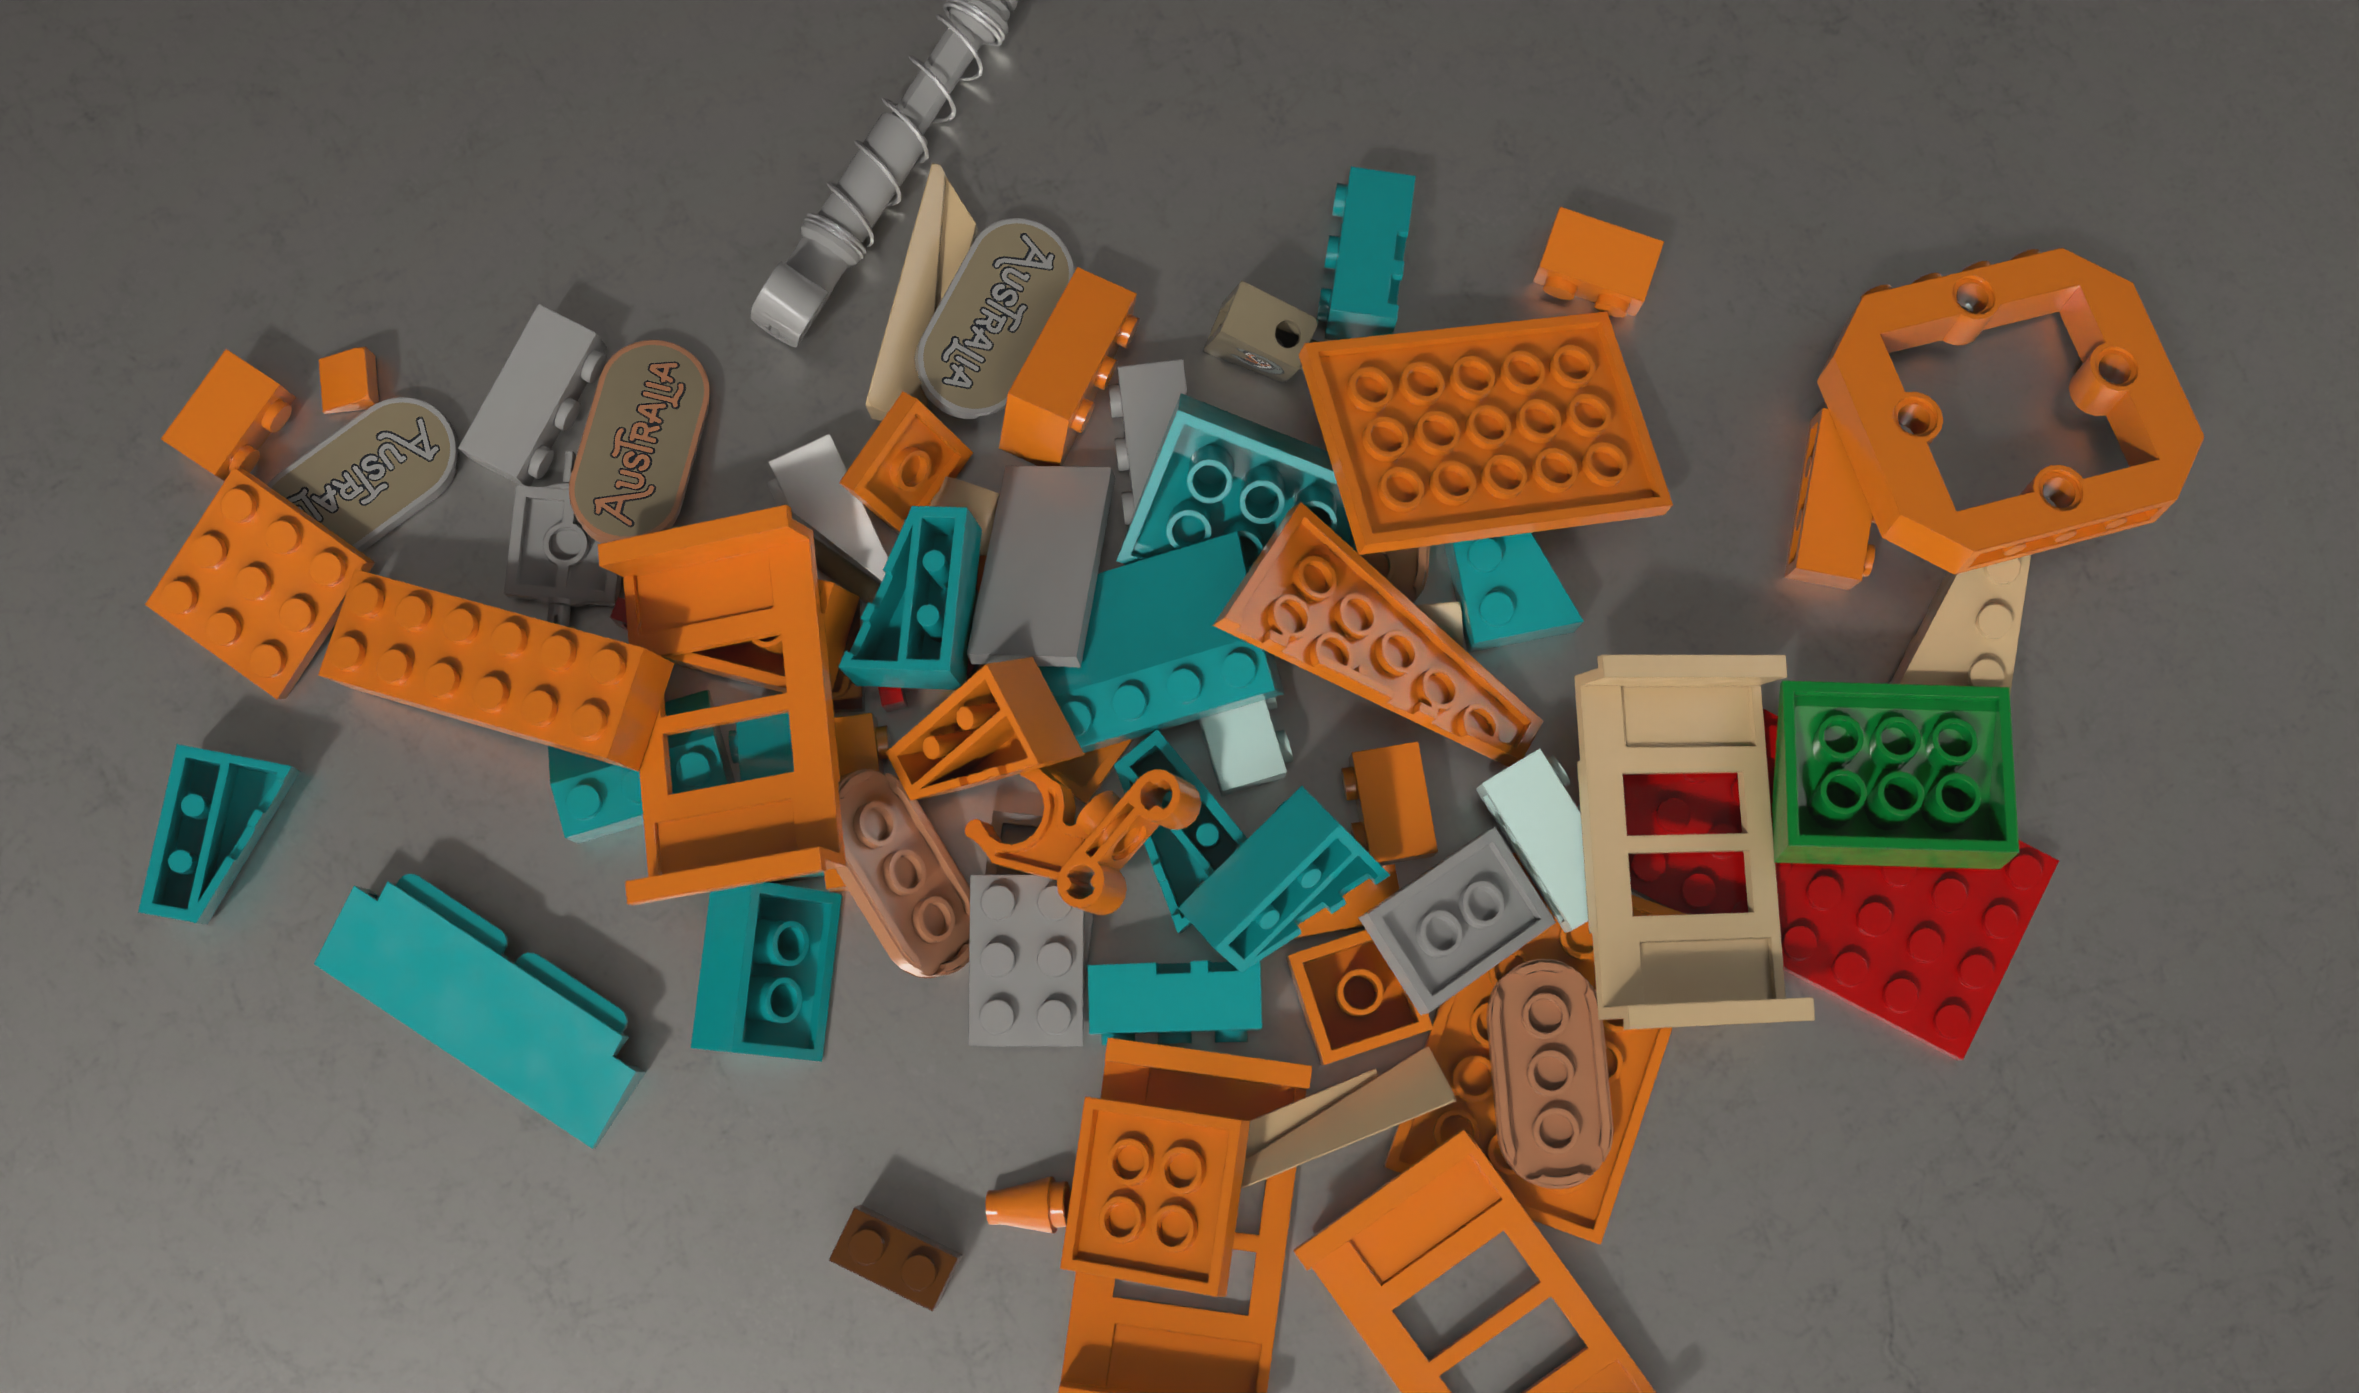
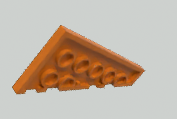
(1346, 623)

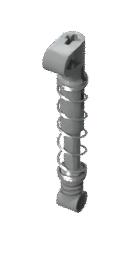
(875, 173)

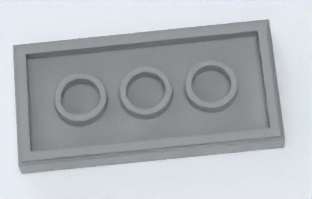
(1042, 565)

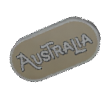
(992, 317)
(374, 470)

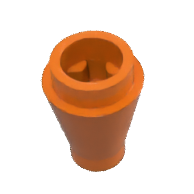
(1031, 1205)

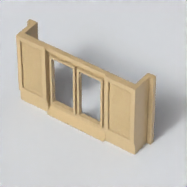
(1680, 720)

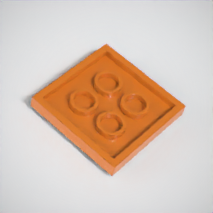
(258, 583)
(1155, 1196)

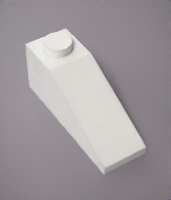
(810, 485)

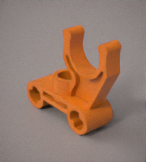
(1099, 842)

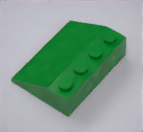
(1894, 775)

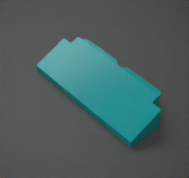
(504, 1018)

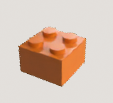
(1352, 998)

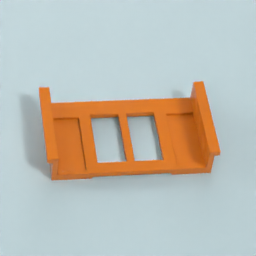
(713, 590)
(1423, 1228)
(1178, 1348)

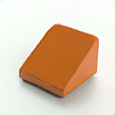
(348, 381)

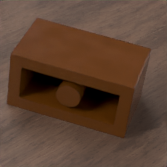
(895, 1257)

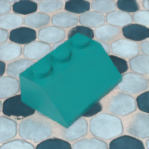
(607, 798)
(767, 971)

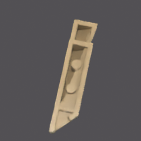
(934, 255)
(1343, 1115)

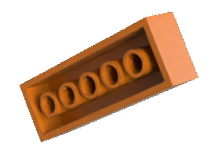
(497, 669)

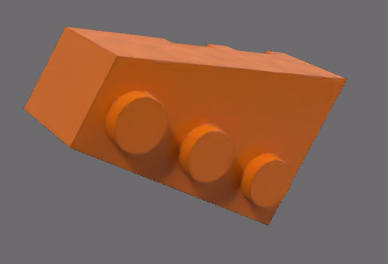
(1067, 368)
(985, 732)

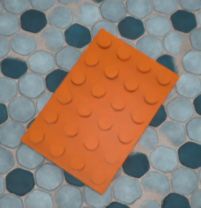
(1483, 431)
(1463, 1055)

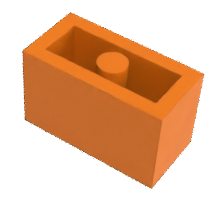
(1597, 263)
(230, 417)
(1390, 803)

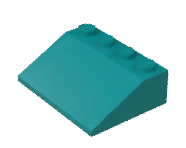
(1228, 477)
(1155, 650)

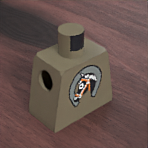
(1249, 328)

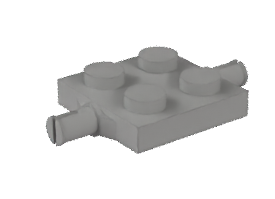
(553, 554)

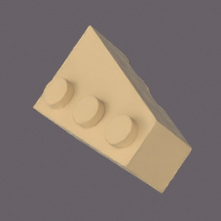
(1969, 629)

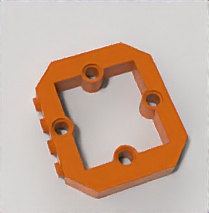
(2112, 341)

